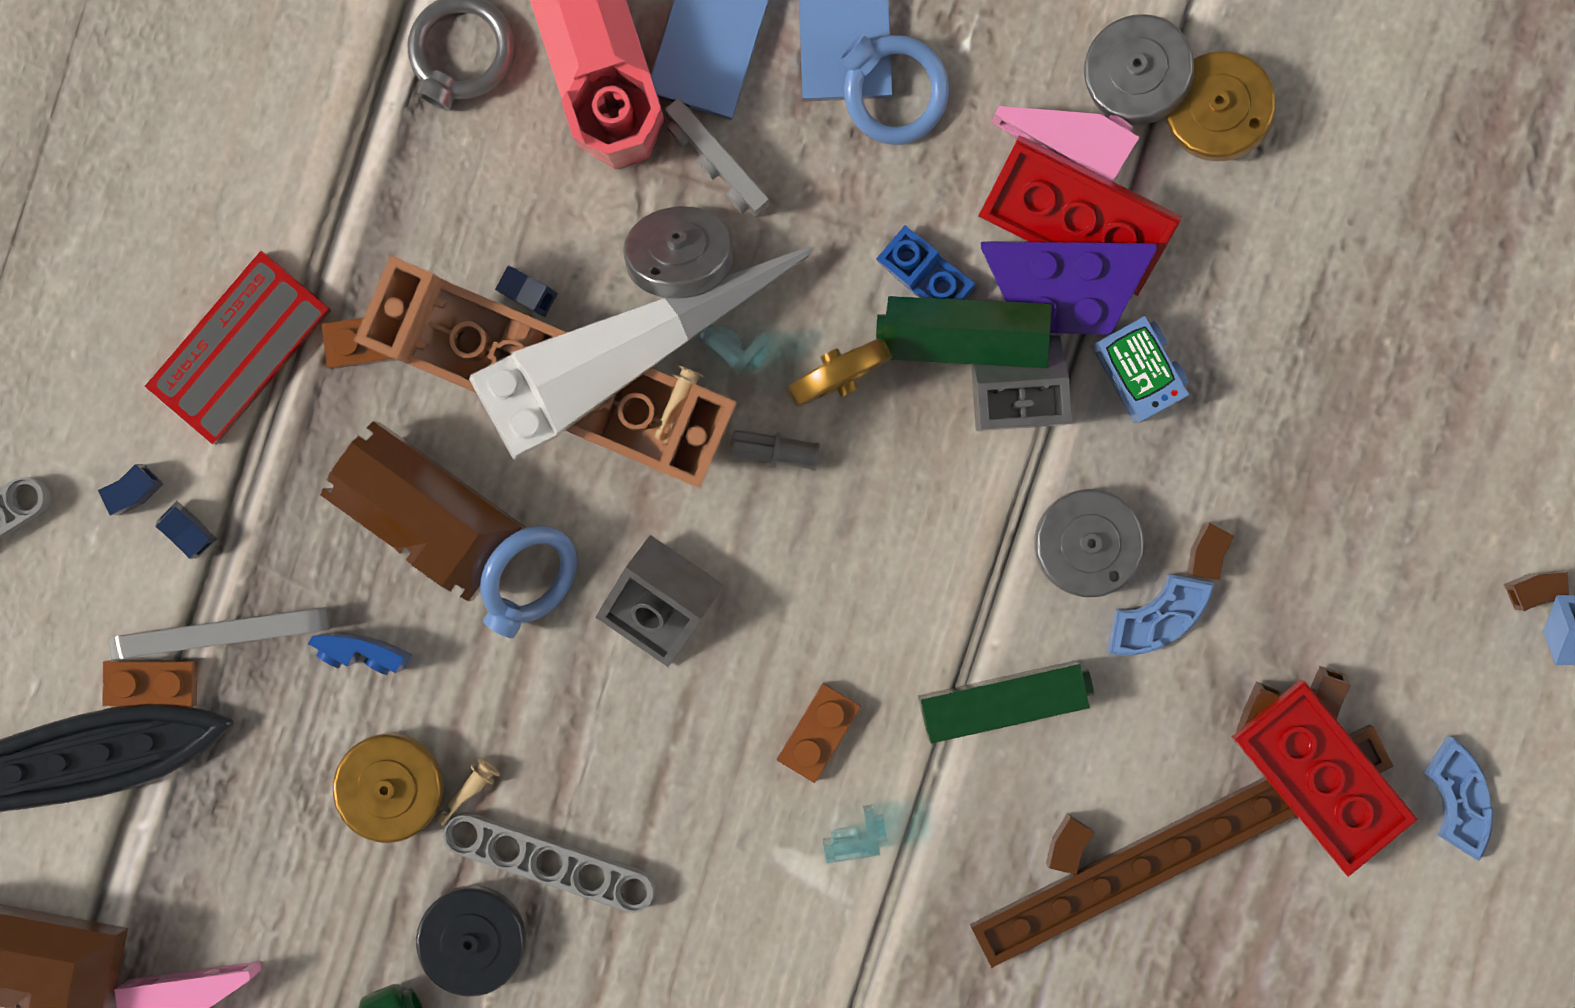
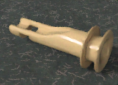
(676, 402)
(474, 784)

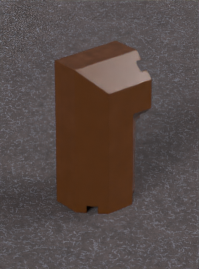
(419, 509)
(57, 960)

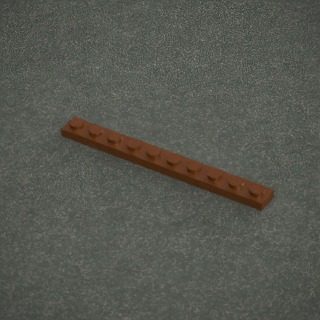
(1143, 864)

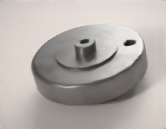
(1139, 69)
(678, 252)
(1089, 543)

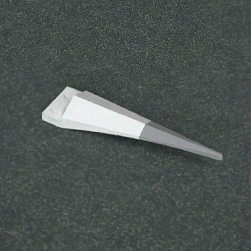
(563, 379)

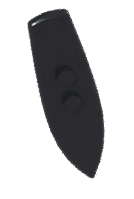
(102, 752)

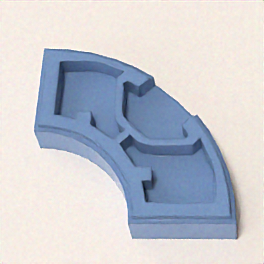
(1162, 619)
(1465, 798)

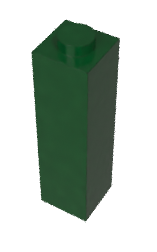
(966, 331)
(1005, 701)

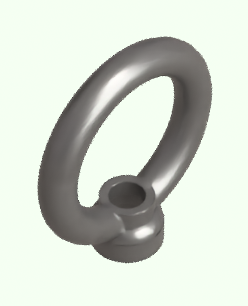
(440, 88)

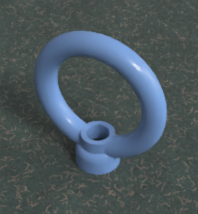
(863, 56)
(505, 615)

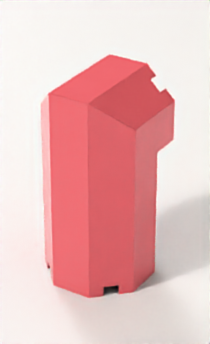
(601, 78)

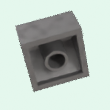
(659, 600)

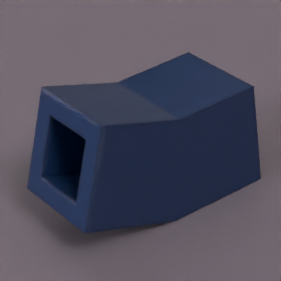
(526, 291)
(130, 490)
(185, 531)

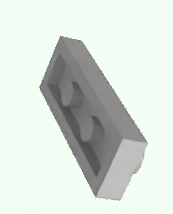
(714, 159)

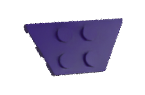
(1081, 280)

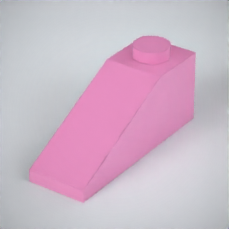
(1081, 137)
(185, 989)

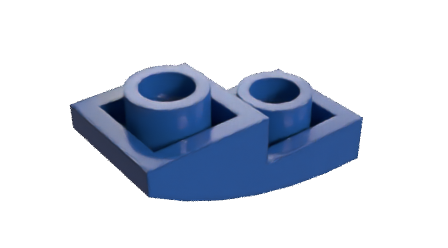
(923, 269)
(347, 648)

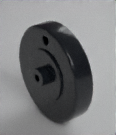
(471, 940)

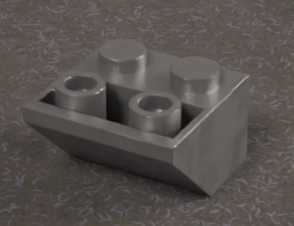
(1022, 395)

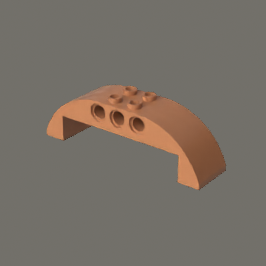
(461, 332)

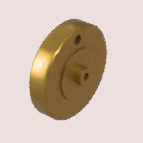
(1225, 108)
(839, 372)
(388, 787)

